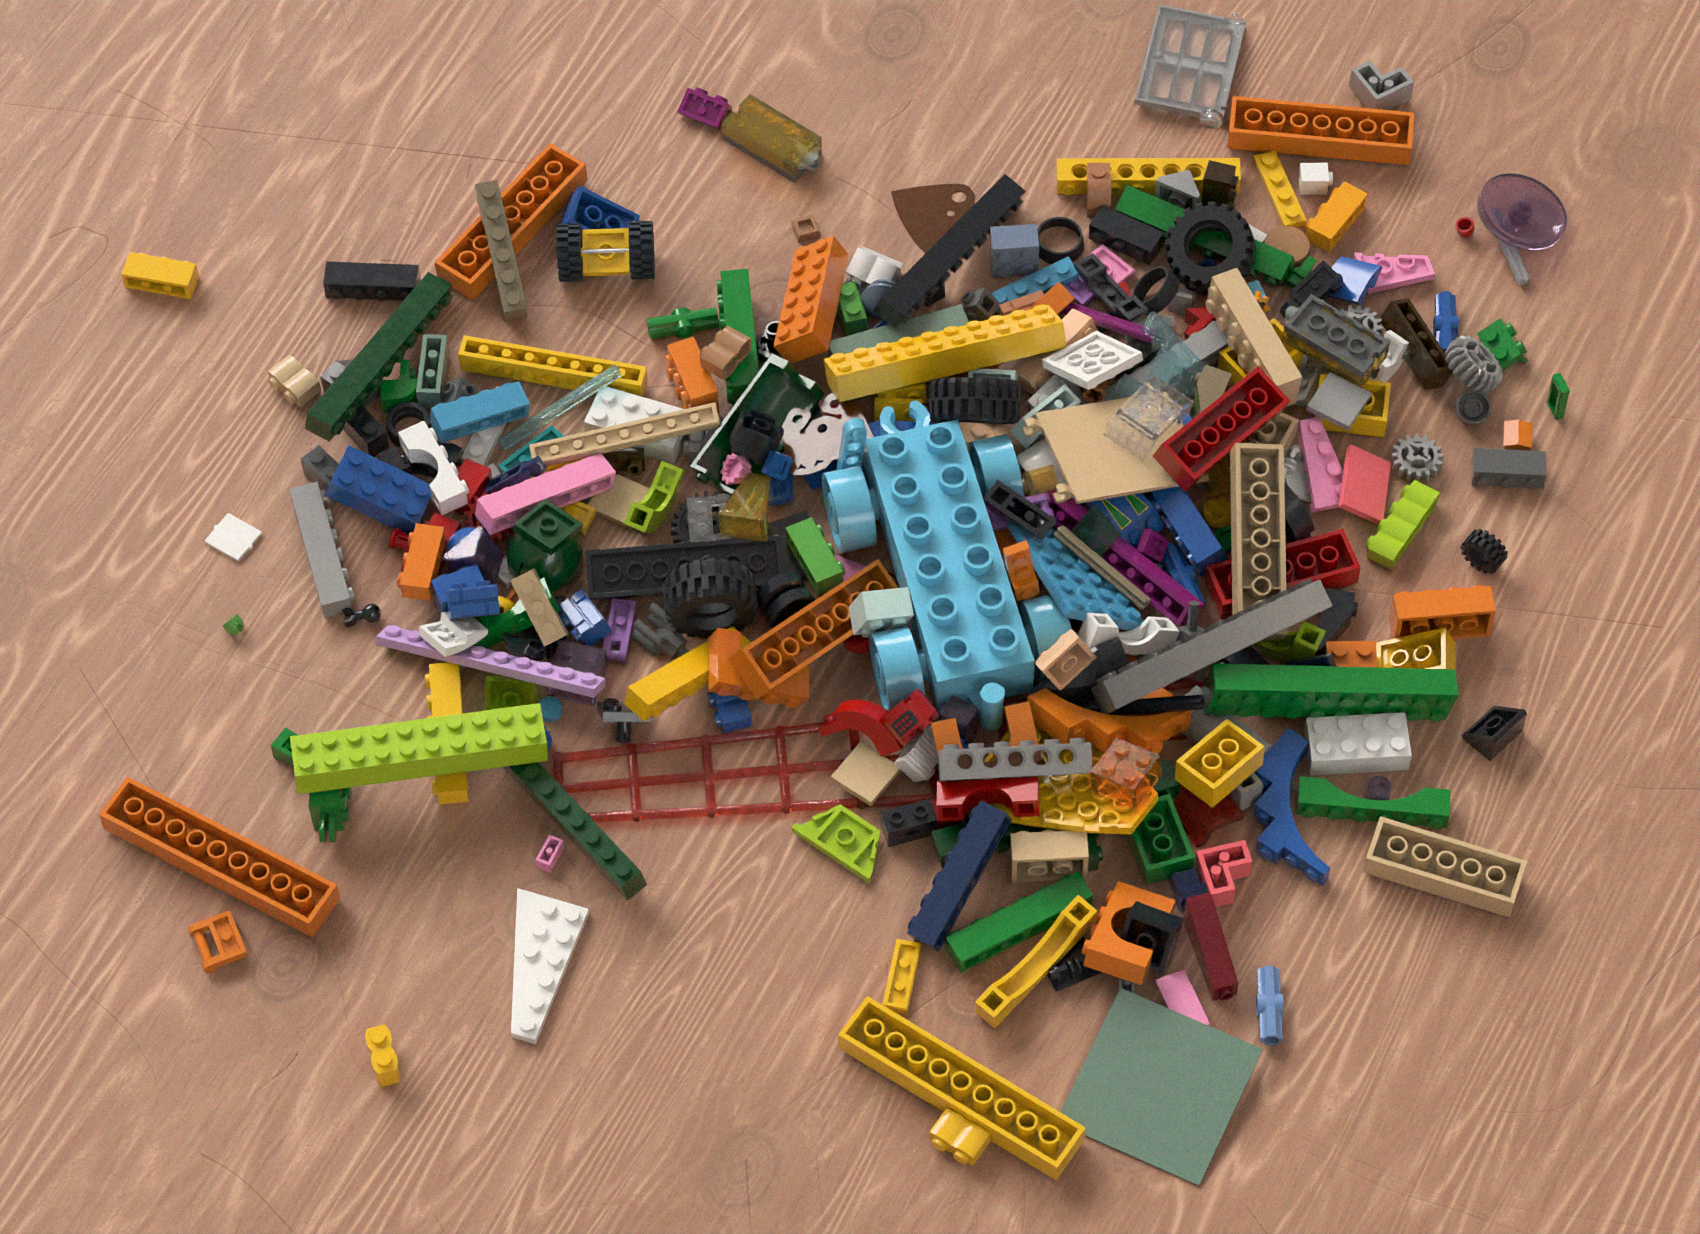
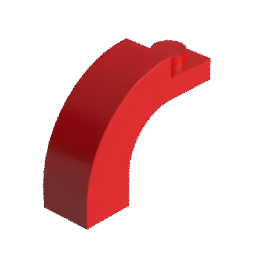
(865, 718)

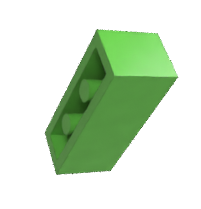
(815, 555)

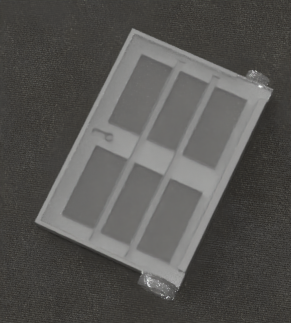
(1191, 63)

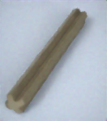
(1100, 566)

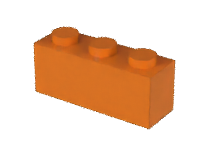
(422, 561)

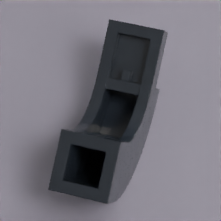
(1297, 519)

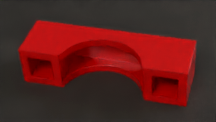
(958, 798)

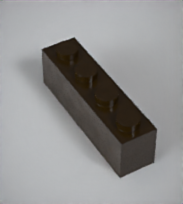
(1423, 351)

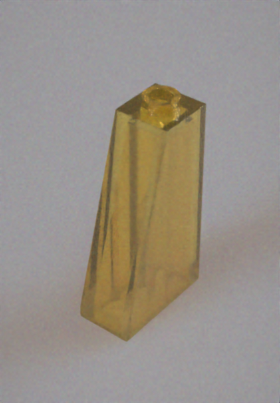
(748, 509)

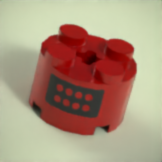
(910, 717)

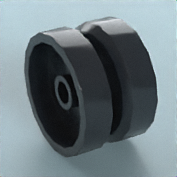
(782, 598)

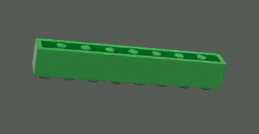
(1269, 262)

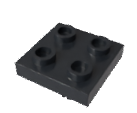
(614, 711)

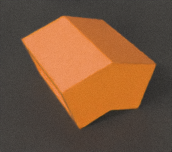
(1517, 435)

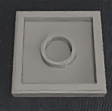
(1339, 401)

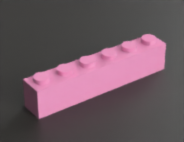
(559, 487)

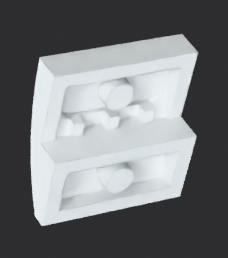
(452, 635)

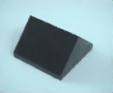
(1495, 730)

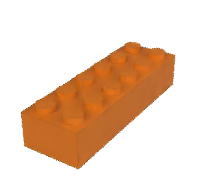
(811, 300)

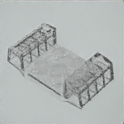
(1147, 417)

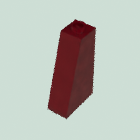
(1210, 946)

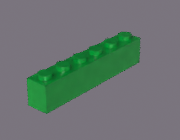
(1014, 923)

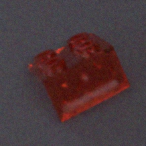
(1201, 819)

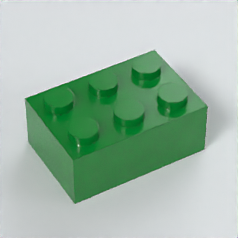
(1161, 843)

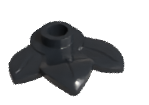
(526, 645)

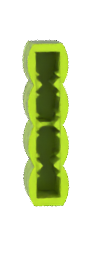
(1402, 524)

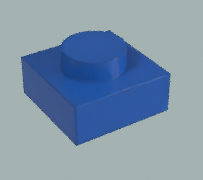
(777, 465)

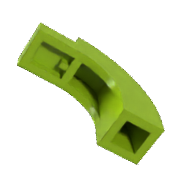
(658, 502)
(1295, 644)

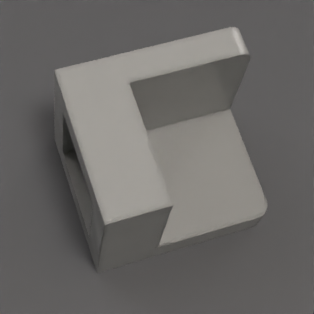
(1183, 300)

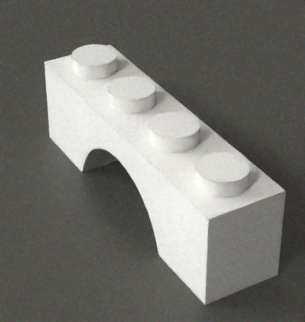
(421, 446)
(1147, 638)

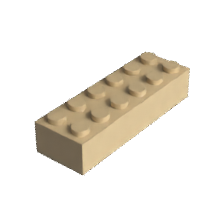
(1251, 332)
(1445, 866)

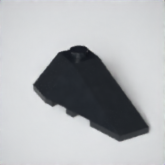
(1109, 659)

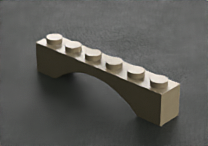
(501, 250)

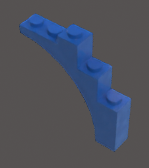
(1273, 809)

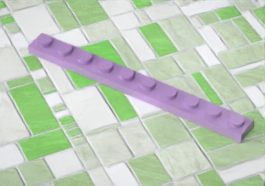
(496, 662)

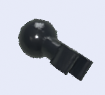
(370, 613)

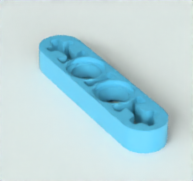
(852, 432)

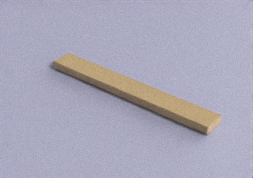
(627, 434)

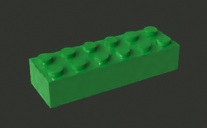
(737, 313)

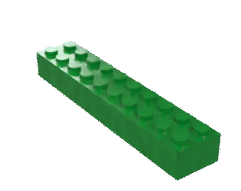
(1328, 691)

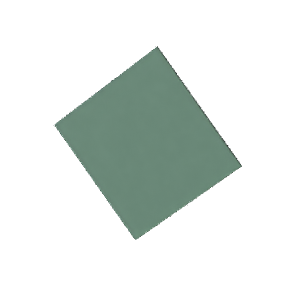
(1160, 1086)

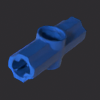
(1445, 319)
(1180, 570)

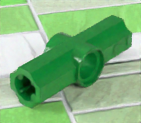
(683, 322)

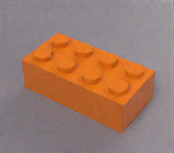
(1461, 610)

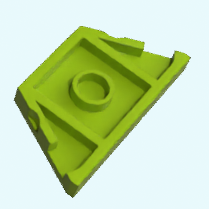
(843, 838)

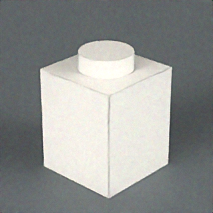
(1314, 179)

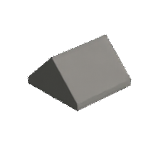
(1178, 190)

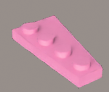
(1320, 464)

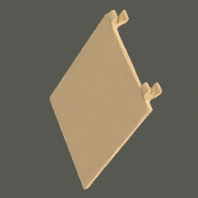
(1093, 463)

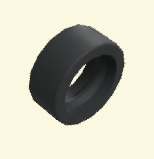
(402, 411)

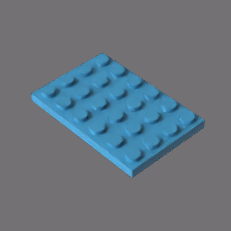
(1075, 584)

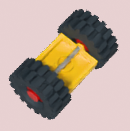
(605, 251)

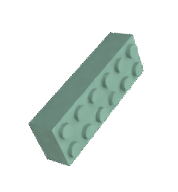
(914, 327)

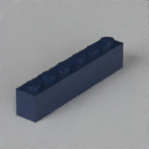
(958, 876)

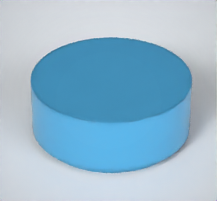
(551, 709)

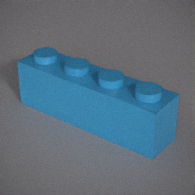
(479, 411)

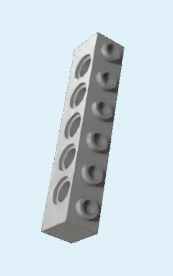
(1080, 763)

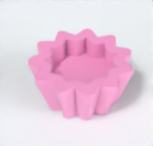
(735, 469)

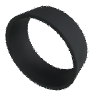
(1052, 256)
(1164, 295)

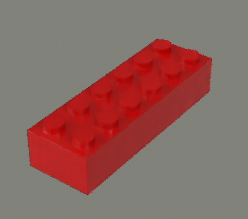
(1215, 430)
(1313, 558)

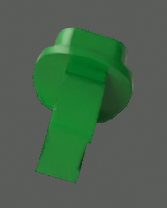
(1297, 274)

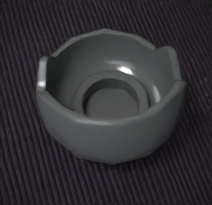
(1472, 408)

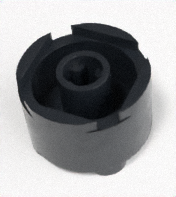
(755, 436)

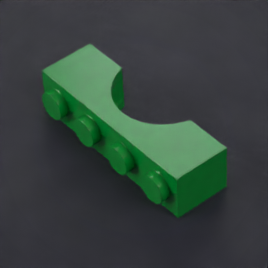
(511, 621)

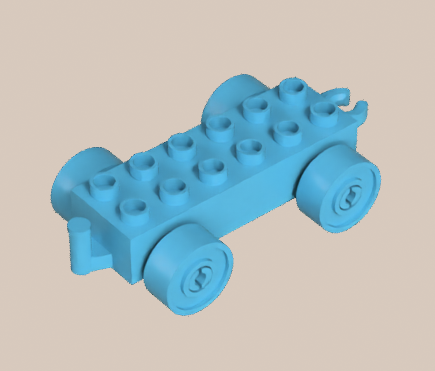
(947, 555)

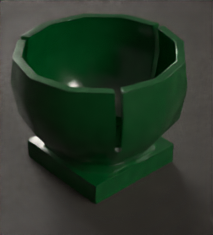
(549, 543)

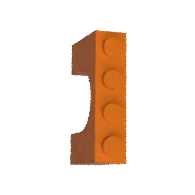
(727, 681)
(1019, 725)
(1109, 952)

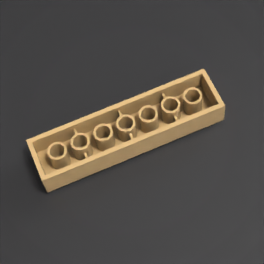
(1257, 525)

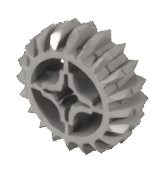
(1473, 364)

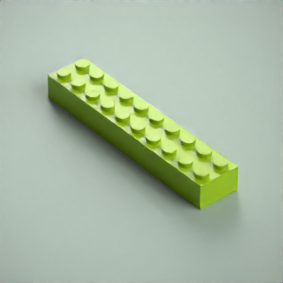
(418, 748)

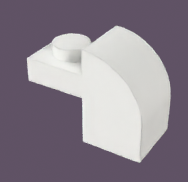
(1393, 361)

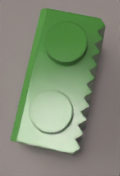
(851, 310)

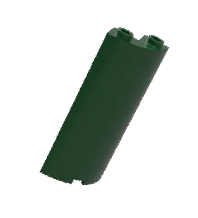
(772, 391)

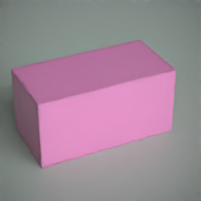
(549, 853)

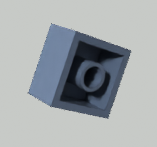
(1014, 250)

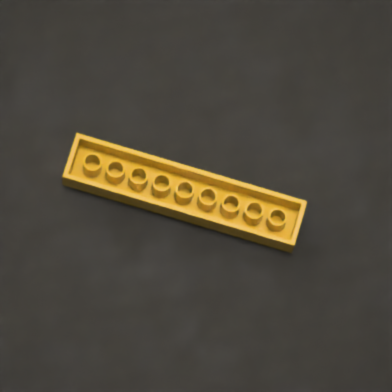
(944, 352)
(963, 1085)

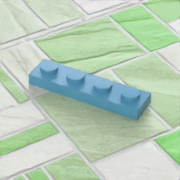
(1044, 280)

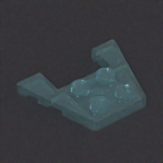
(1173, 363)

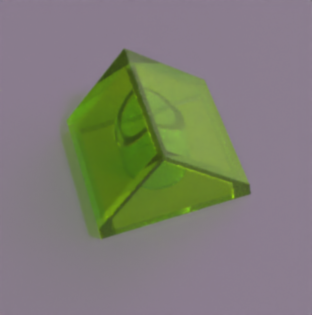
(509, 692)

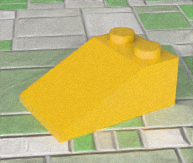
(1421, 651)

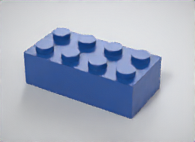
(379, 490)
(1188, 528)

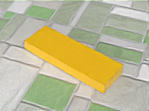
(902, 976)

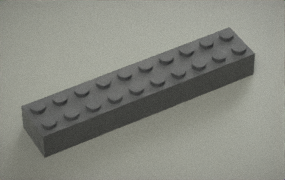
(1207, 648)

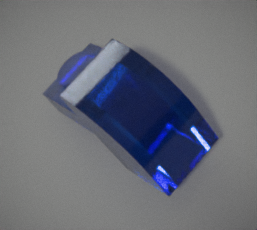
(1186, 885)

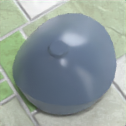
(873, 293)

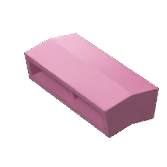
(1180, 996)

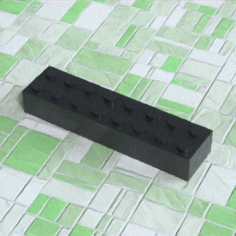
(643, 569)

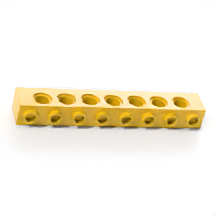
(1135, 172)
(545, 365)

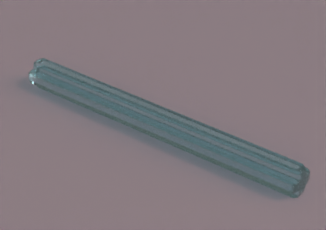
(559, 407)

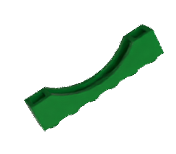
(1322, 799)

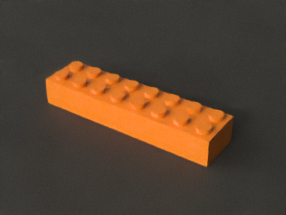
(1321, 130)
(528, 207)
(806, 633)

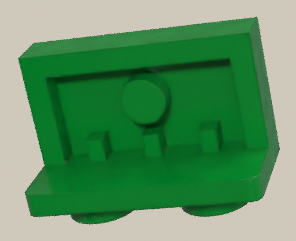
(1502, 342)

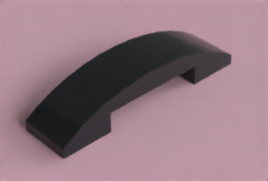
(1107, 291)

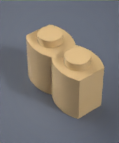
(294, 381)

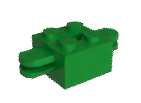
(329, 811)

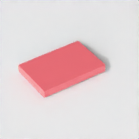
(1364, 484)

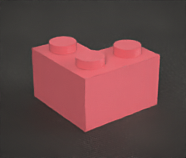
(1219, 868)

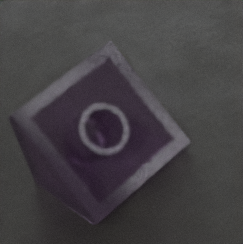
(479, 550)

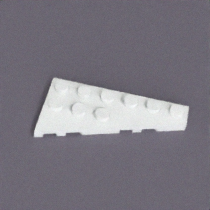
(543, 948)

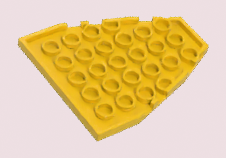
(1072, 805)

